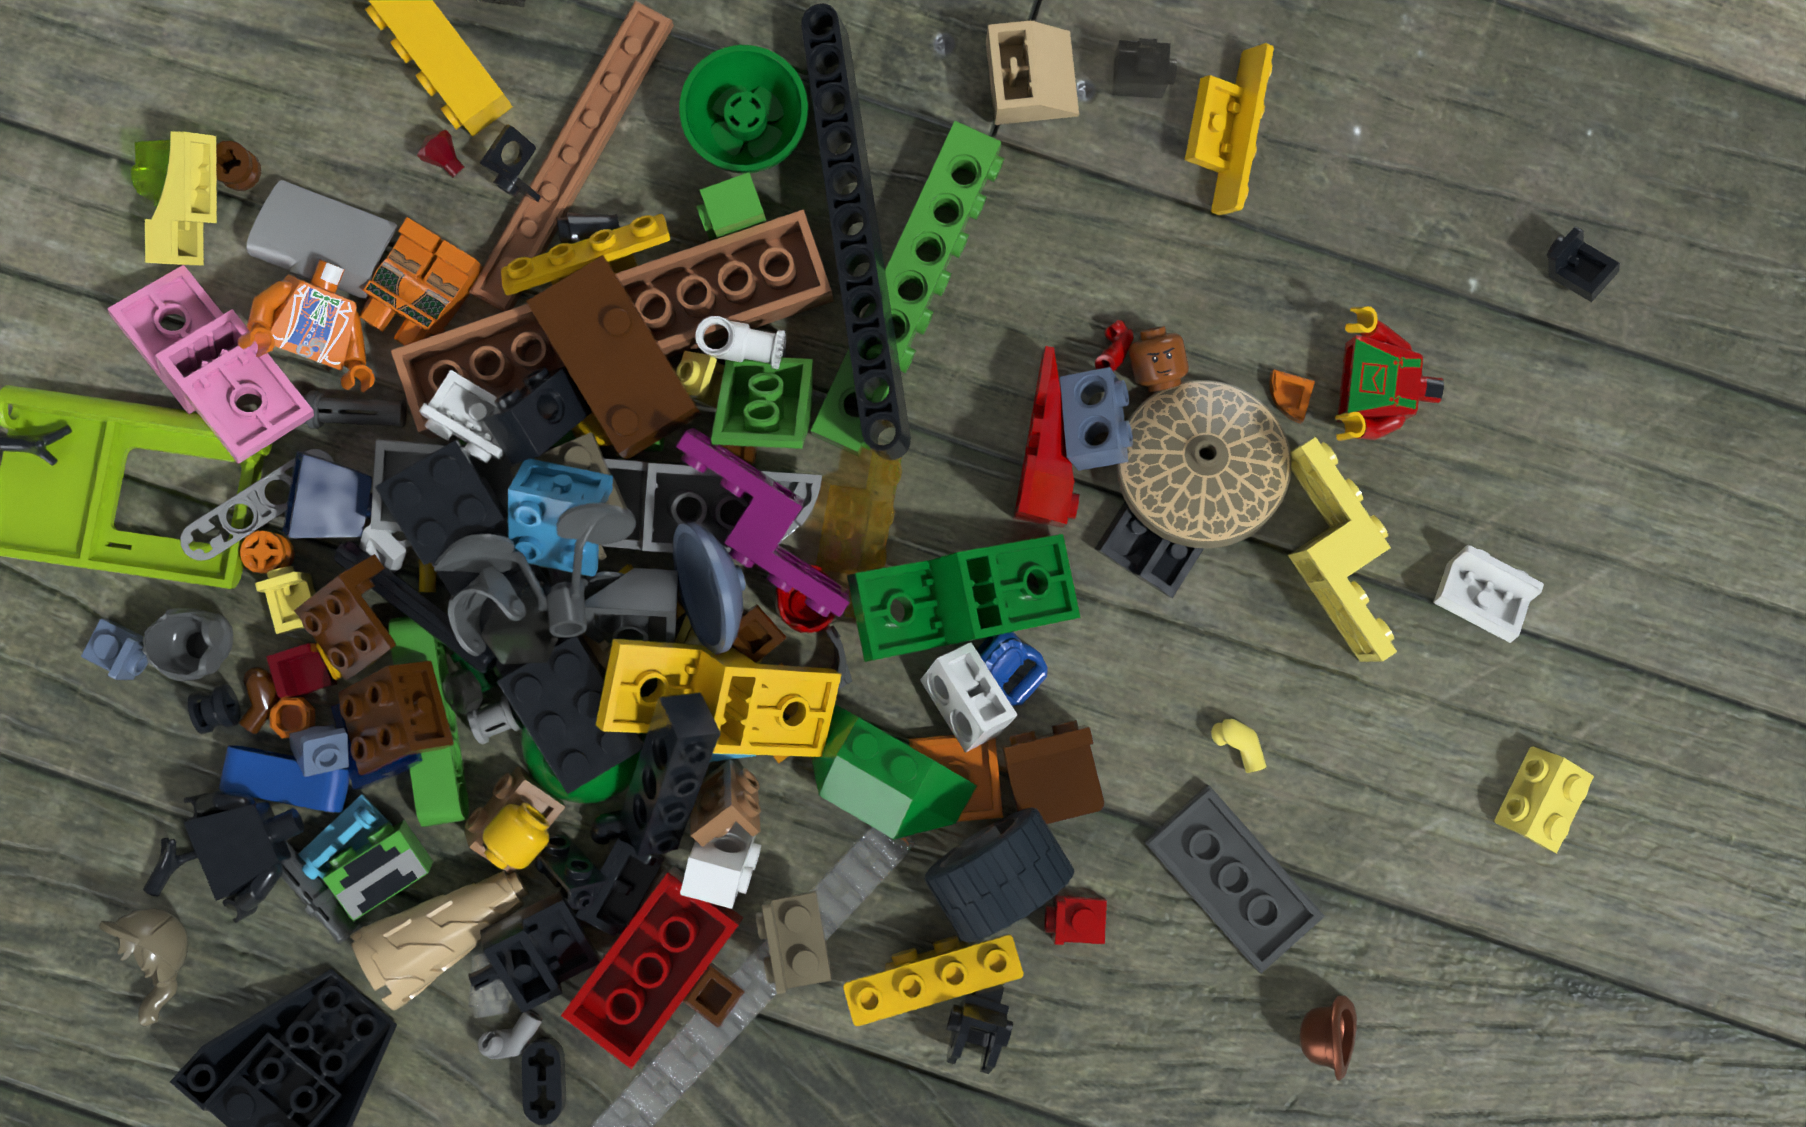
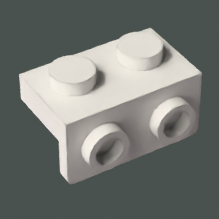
(460, 411)
(1487, 592)

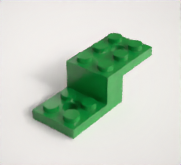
(963, 597)

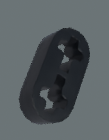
(533, 1080)

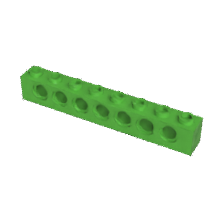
(961, 150)

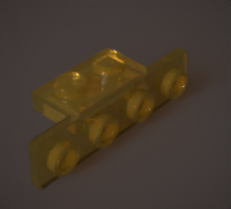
(859, 523)

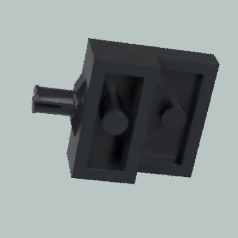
(535, 952)

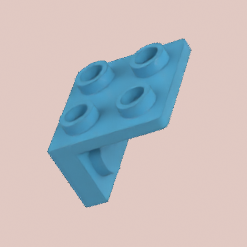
(536, 502)

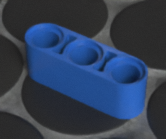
(280, 780)

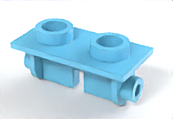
(346, 830)

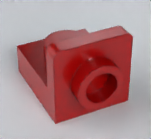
(1076, 920)

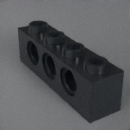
(669, 773)

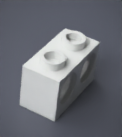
(968, 697)

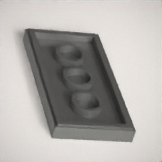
(1234, 878)

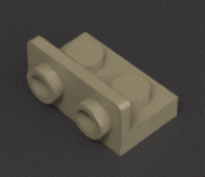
(794, 941)

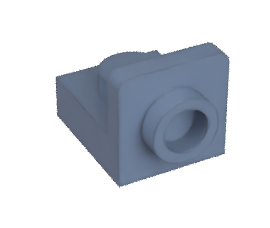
(116, 650)
(320, 749)

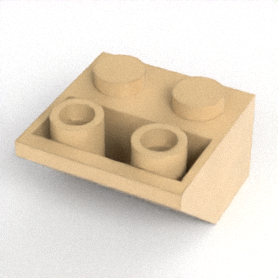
(1030, 72)

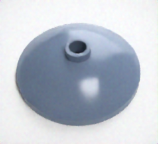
(708, 586)

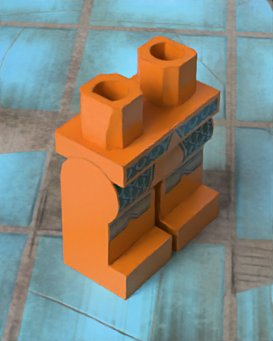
(420, 282)

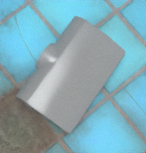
(303, 226)

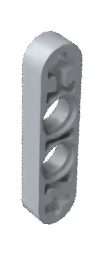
(252, 497)

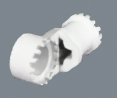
(743, 342)

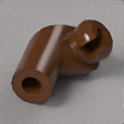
(262, 697)

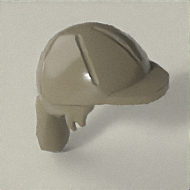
(159, 949)

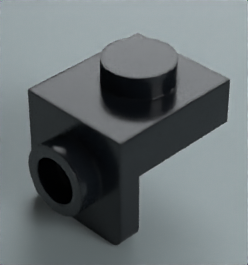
(1580, 265)

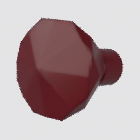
(439, 151)

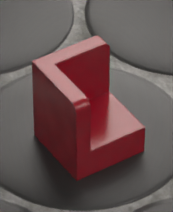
(299, 671)

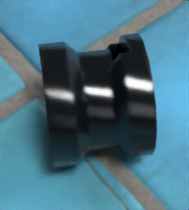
(213, 709)

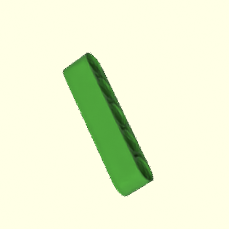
(440, 778)

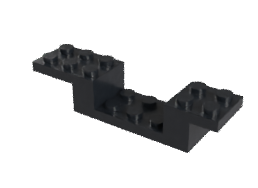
(556, 700)

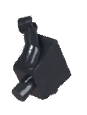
(240, 846)

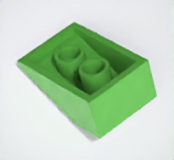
(764, 404)

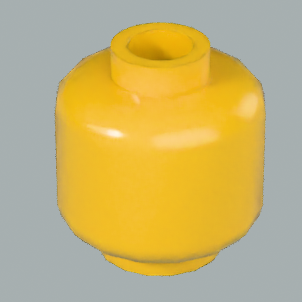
(515, 836)

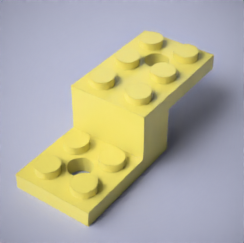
(1340, 551)

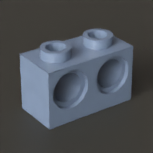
(1086, 421)

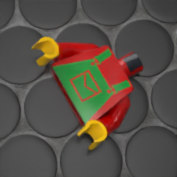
(1380, 380)

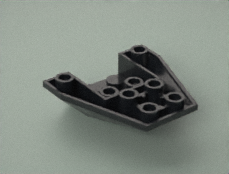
(294, 1061)

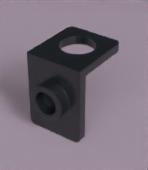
(507, 174)

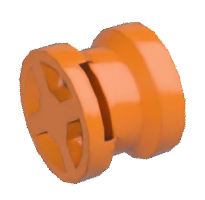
(256, 551)

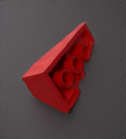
(1046, 473)

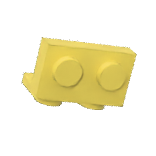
(1544, 798)

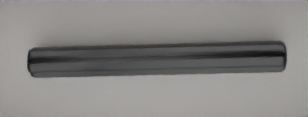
(414, 606)

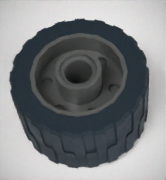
(999, 875)

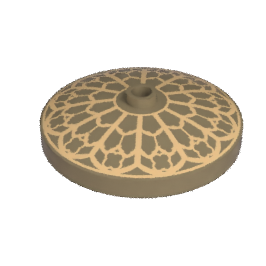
(1196, 498)

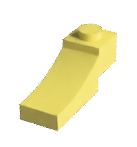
(186, 202)

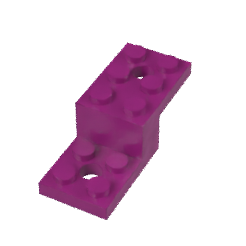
(764, 524)

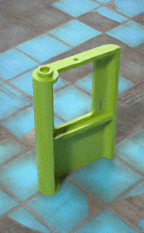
(70, 508)

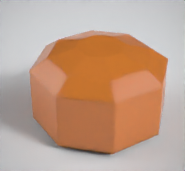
(291, 716)

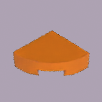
(1291, 394)

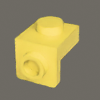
(701, 377)
(285, 593)

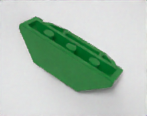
(886, 780)

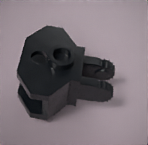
(980, 1021)

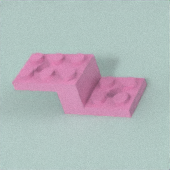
(207, 365)

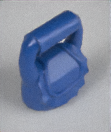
(1003, 657)

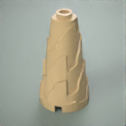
(428, 939)

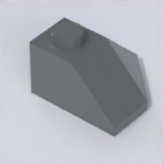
(635, 607)

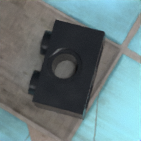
(537, 414)

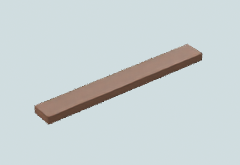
(576, 149)

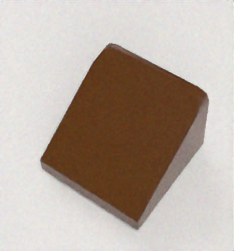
(714, 995)

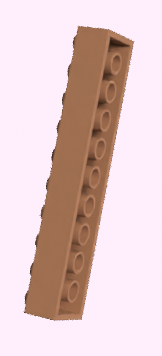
(740, 277)

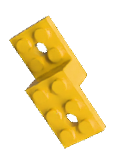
(740, 694)

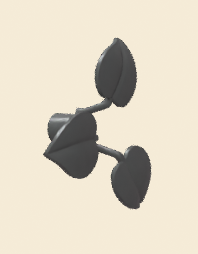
(566, 603)

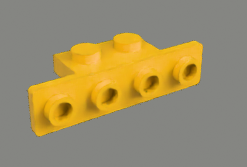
(1228, 125)
(567, 258)
(932, 977)

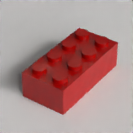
(650, 969)

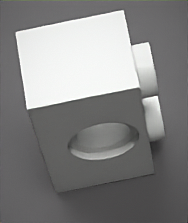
(721, 867)

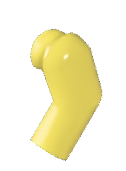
(1242, 738)

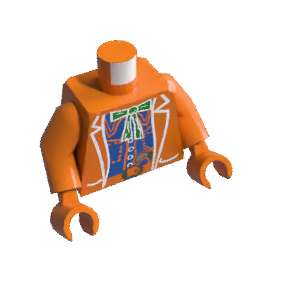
(311, 323)

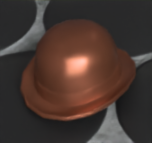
(1330, 1035)

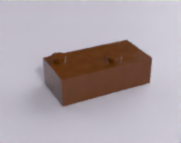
(613, 358)

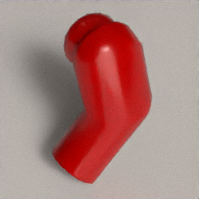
(1121, 340)

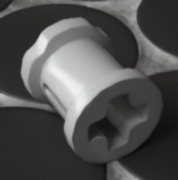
(493, 720)

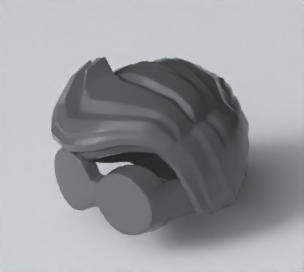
(188, 643)

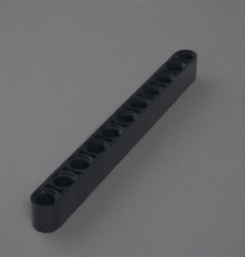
(860, 248)

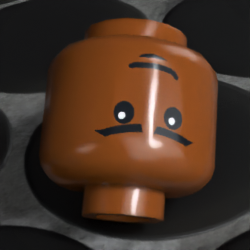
(1158, 359)

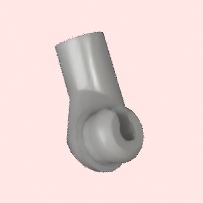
(511, 1041)

